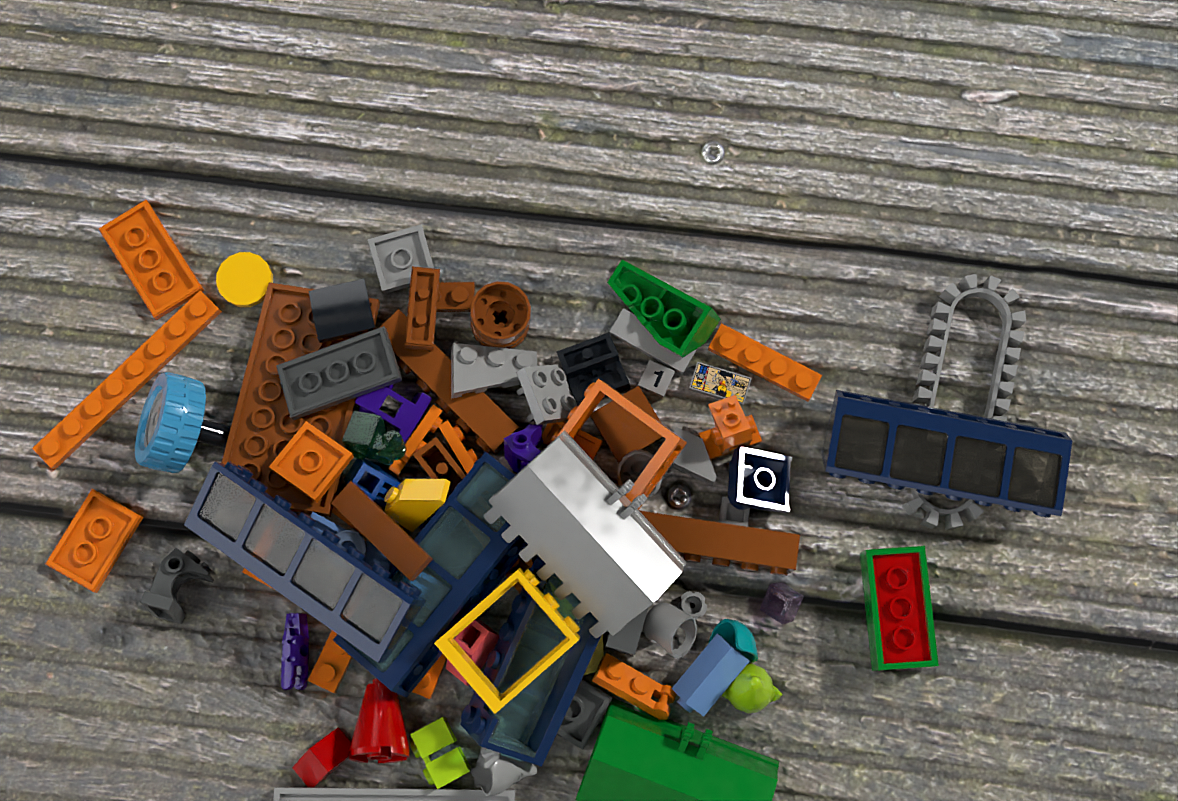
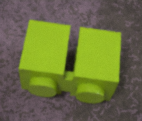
(429, 741)

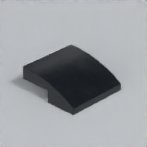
(341, 310)
(592, 361)

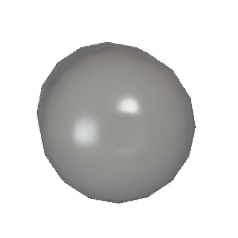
(662, 625)

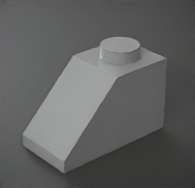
(694, 457)

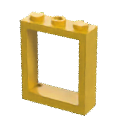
(470, 670)

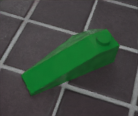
(667, 313)

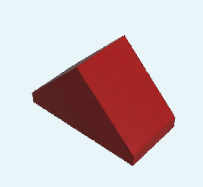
(323, 758)

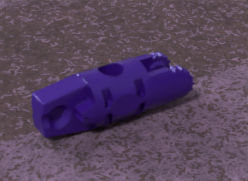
(295, 652)

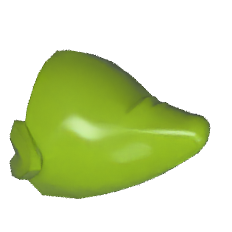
(752, 690)

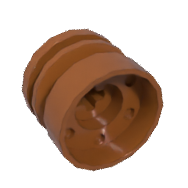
(500, 301)

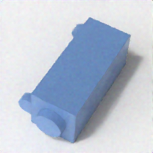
(709, 675)

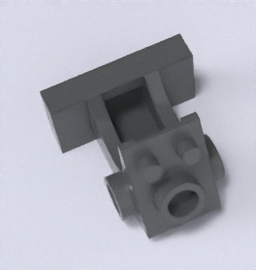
(162, 597)

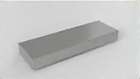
(632, 332)

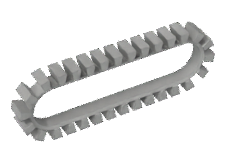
(997, 388)

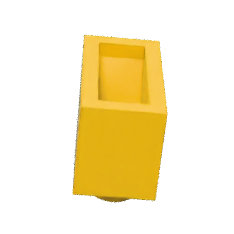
(415, 501)

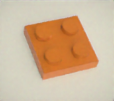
(311, 462)

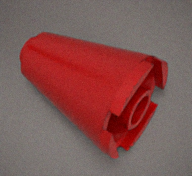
(379, 727)

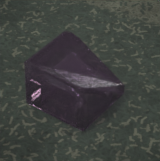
(781, 602)

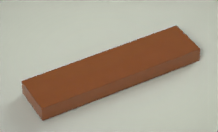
(382, 531)

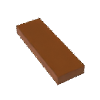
(422, 308)

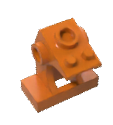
(731, 428)

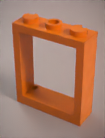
(663, 457)

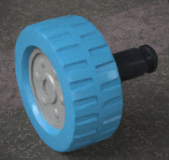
(175, 423)

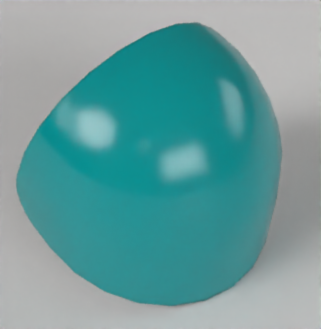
(738, 636)

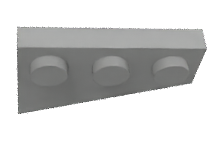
(486, 367)

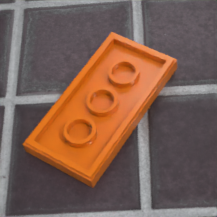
(151, 259)

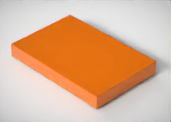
(94, 540)

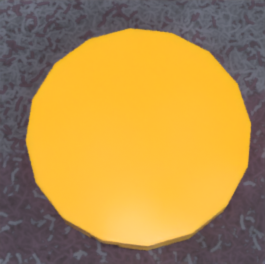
(244, 279)

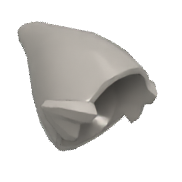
(499, 771)

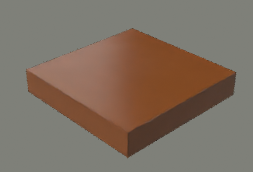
(622, 429)

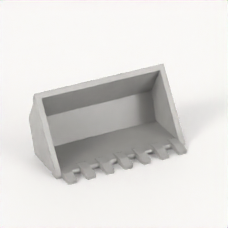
(587, 535)

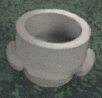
(696, 598)

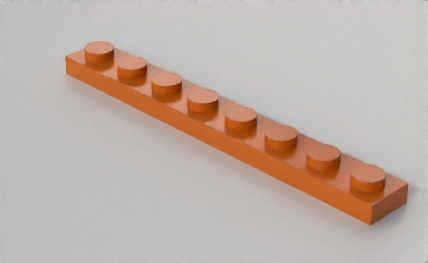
(126, 380)

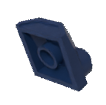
(759, 480)

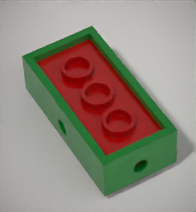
(898, 608)

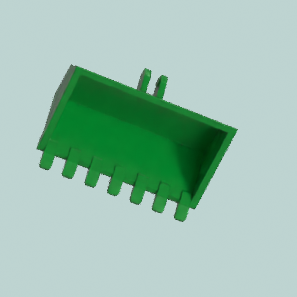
(668, 761)

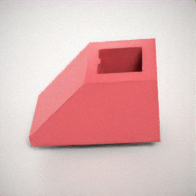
(477, 642)

